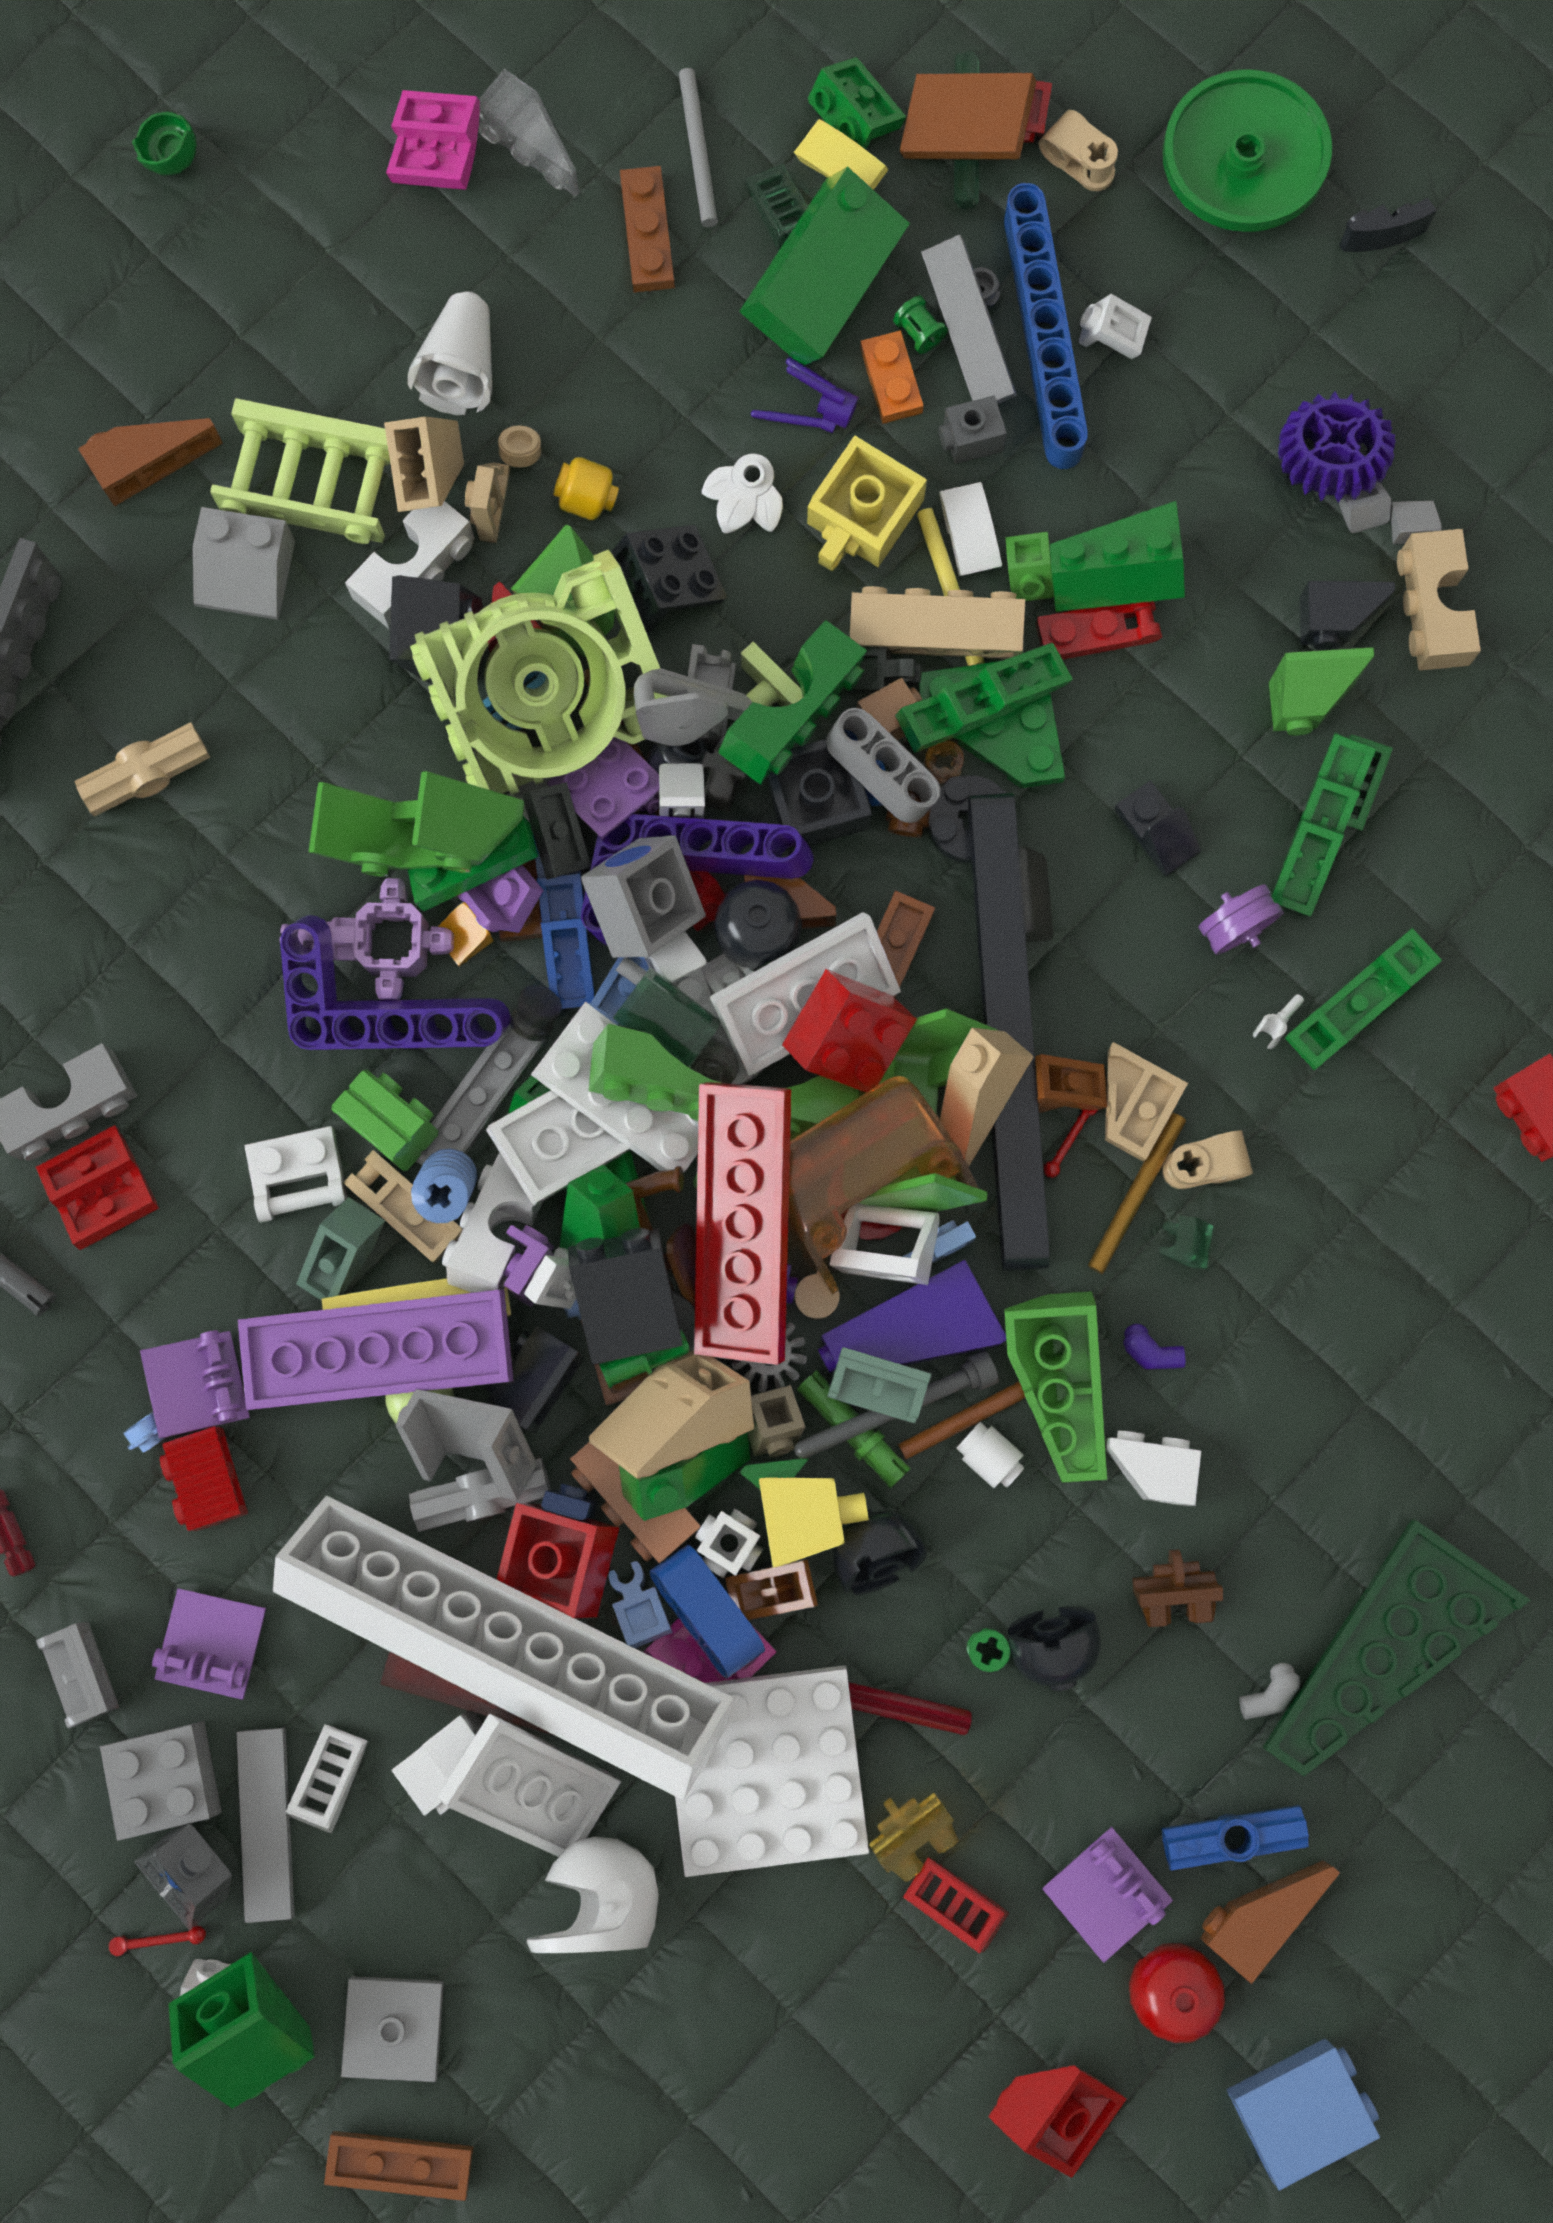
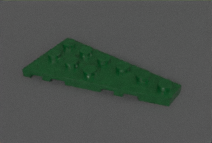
(1402, 1632)

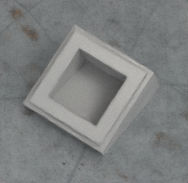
(1367, 510)
(1413, 517)

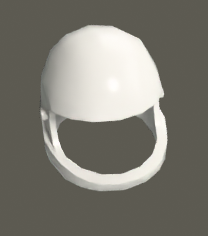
(615, 1894)

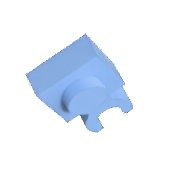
(951, 1239)
(641, 1611)

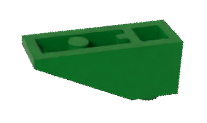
(683, 1481)

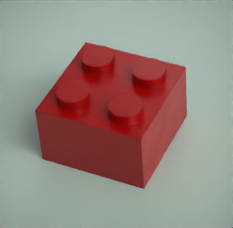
(848, 1032)
(558, 1559)

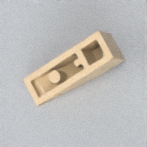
(980, 1086)

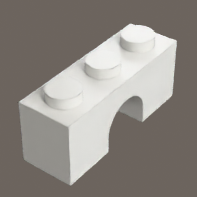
(441, 538)
(479, 1257)

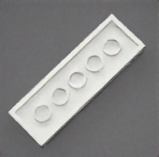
(556, 1143)

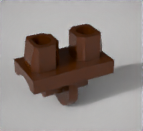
(1174, 1585)

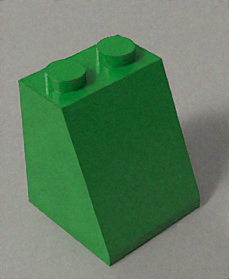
(238, 2033)

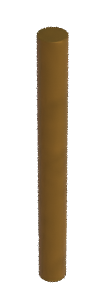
(1136, 1194)

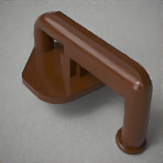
(682, 1243)

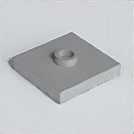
(392, 2029)

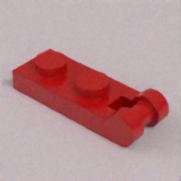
(1098, 629)

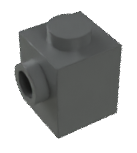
(973, 430)

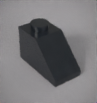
(1338, 609)

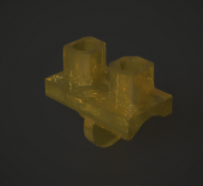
(909, 1830)

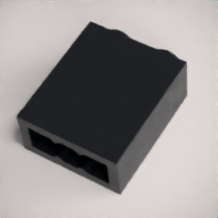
(624, 1295)

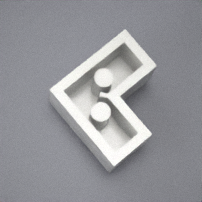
(432, 1764)

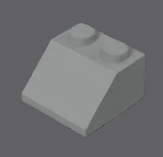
(241, 563)

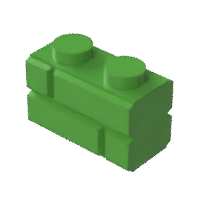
(386, 1119)

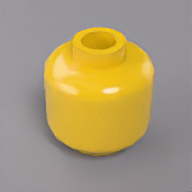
(585, 488)

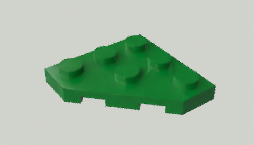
(1018, 744)

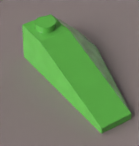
(1067, 1403)

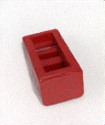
(997, 1916)

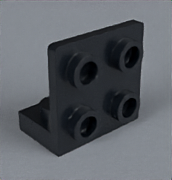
(667, 572)

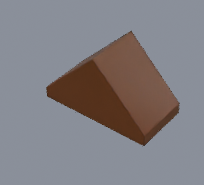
(773, 1590)

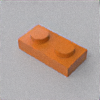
(891, 377)

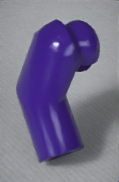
(1149, 1353)

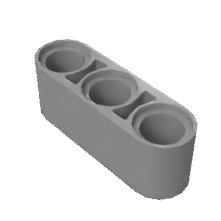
(878, 744)

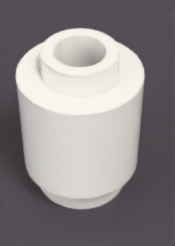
(991, 1455)

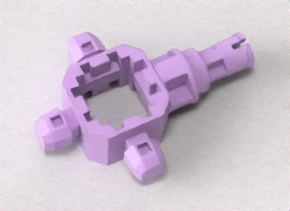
(354, 942)

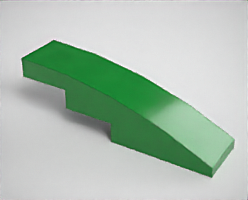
(983, 697)
(1323, 824)

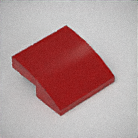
(97, 1187)

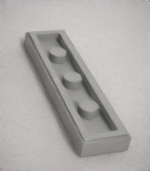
(968, 320)
(482, 1092)
(265, 1825)

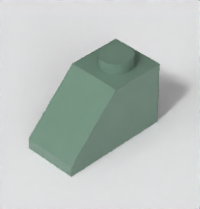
(340, 1249)

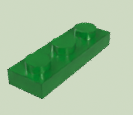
(438, 884)

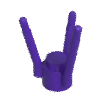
(834, 404)

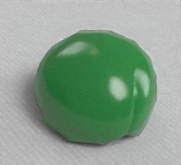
(165, 143)

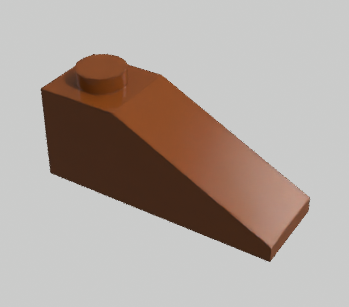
(140, 455)
(1261, 1921)

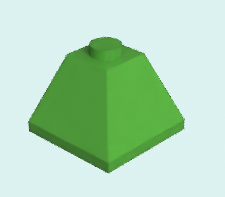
(560, 556)
(1312, 685)

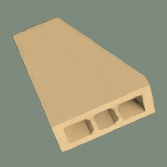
(423, 460)

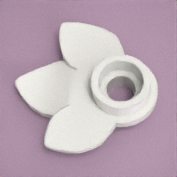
(744, 500)

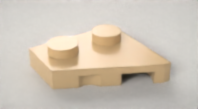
(487, 498)
(1137, 1101)

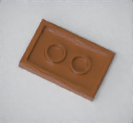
(968, 116)

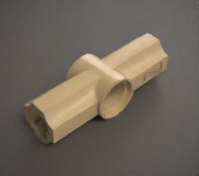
(142, 769)

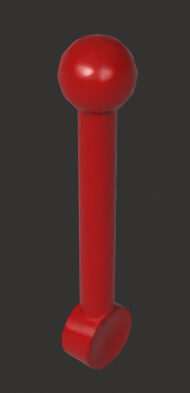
(1052, 1168)
(120, 1944)

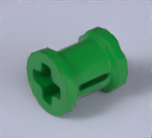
(920, 324)
(993, 1663)

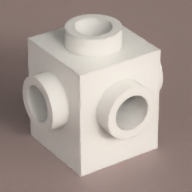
(711, 1535)

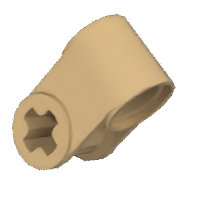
(1080, 148)
(1213, 1159)

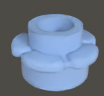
(143, 1434)

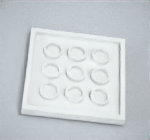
(778, 1779)

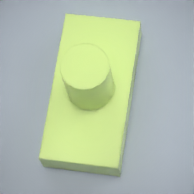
(772, 683)

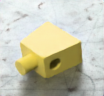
(806, 1516)

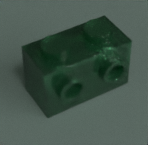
(668, 1015)

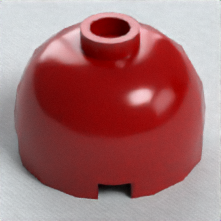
(1177, 1993)

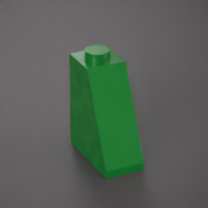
(597, 1208)

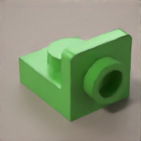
(1030, 566)

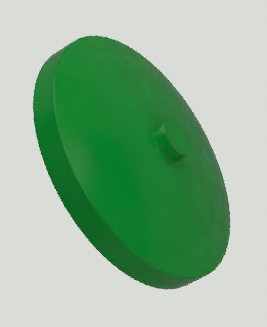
(1247, 150)

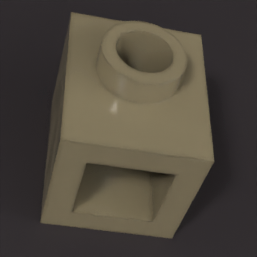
(776, 1422)

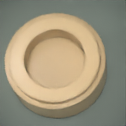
(519, 446)
(815, 1299)

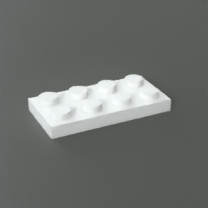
(766, 1003)
(658, 1137)
(528, 1787)

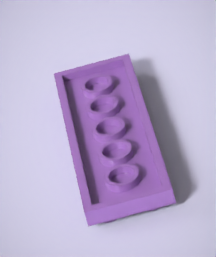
(375, 1350)

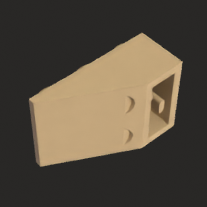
(676, 1415)

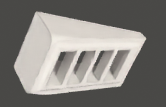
(304, 1790)

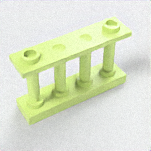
(298, 432)

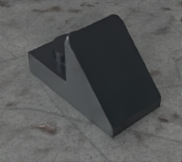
(1159, 828)

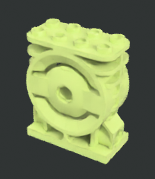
(501, 755)

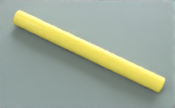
(941, 561)

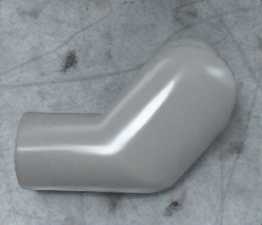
(1277, 1695)

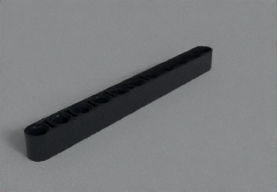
(1008, 1009)

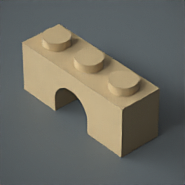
(1439, 634)

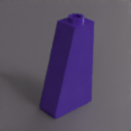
(921, 1323)

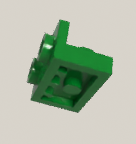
(854, 102)

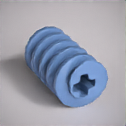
(444, 1185)

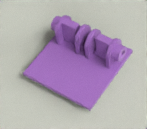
(612, 787)
(194, 1384)
(209, 1644)
(1108, 1894)

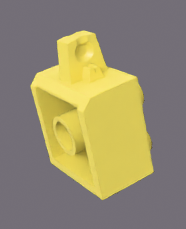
(864, 504)

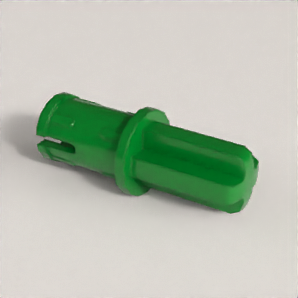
(626, 1368)

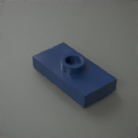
(569, 1502)

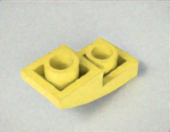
(831, 151)

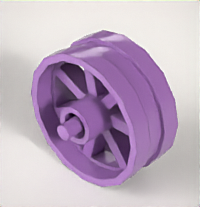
(1240, 919)

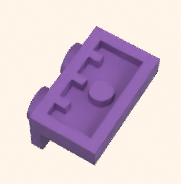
(504, 900)
(522, 1267)

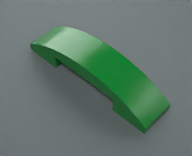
(1363, 999)

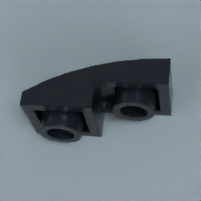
(1382, 230)

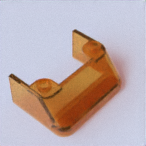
(856, 1156)

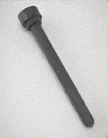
(975, 1373)

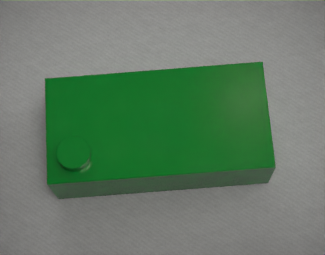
(824, 267)

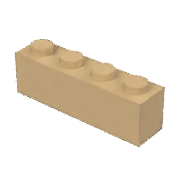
(938, 624)

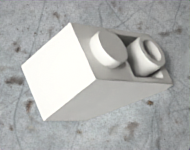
(1157, 1471)

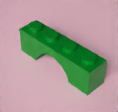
(765, 734)

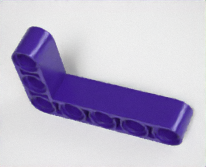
(720, 857)
(375, 1014)

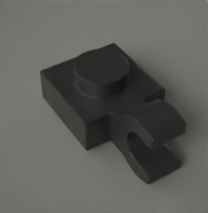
(881, 669)

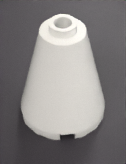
(455, 358)

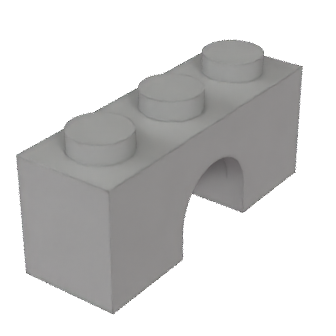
(96, 1090)

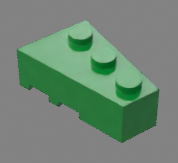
(1120, 562)

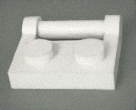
(293, 1160)

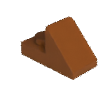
(1069, 1084)

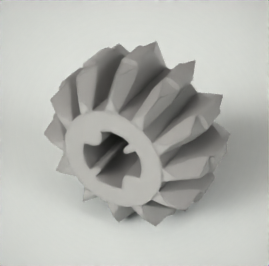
(775, 1370)

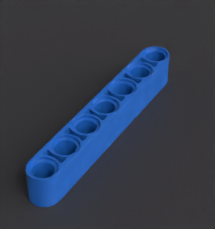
(1047, 307)

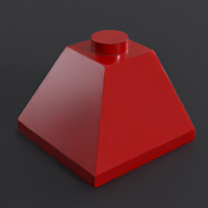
(1057, 2115)

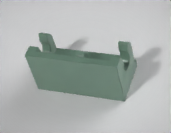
(879, 1385)

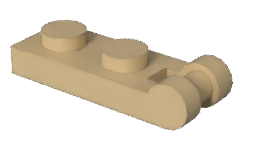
(396, 1207)

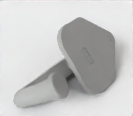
(687, 711)

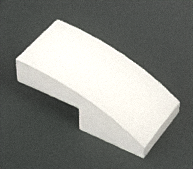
(970, 528)

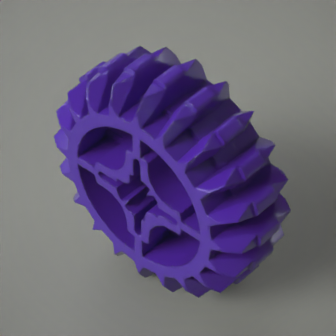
(1336, 461)

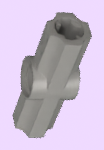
(471, 1498)

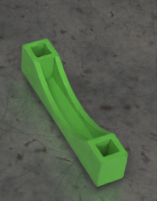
(640, 1070)

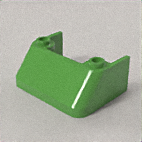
(444, 828)
(926, 1063)

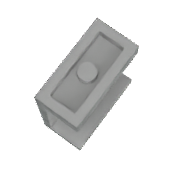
(468, 1428)

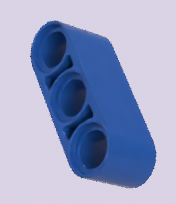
(707, 1611)

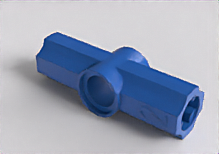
(1264, 1834)

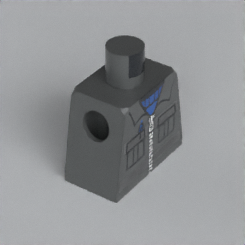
(186, 1874)

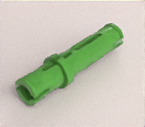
(868, 1445)

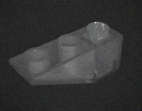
(518, 120)

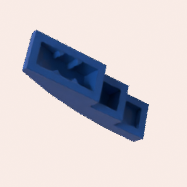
(565, 937)

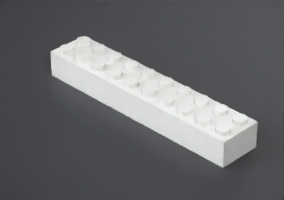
(503, 1646)

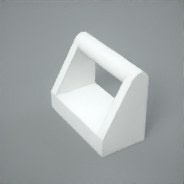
(883, 1266)

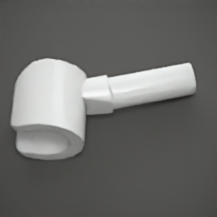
(1276, 1023)

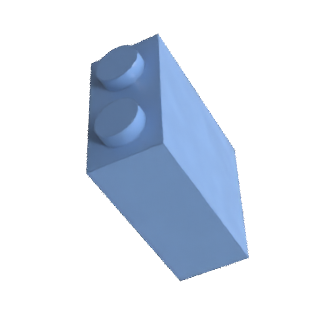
(1305, 2112)

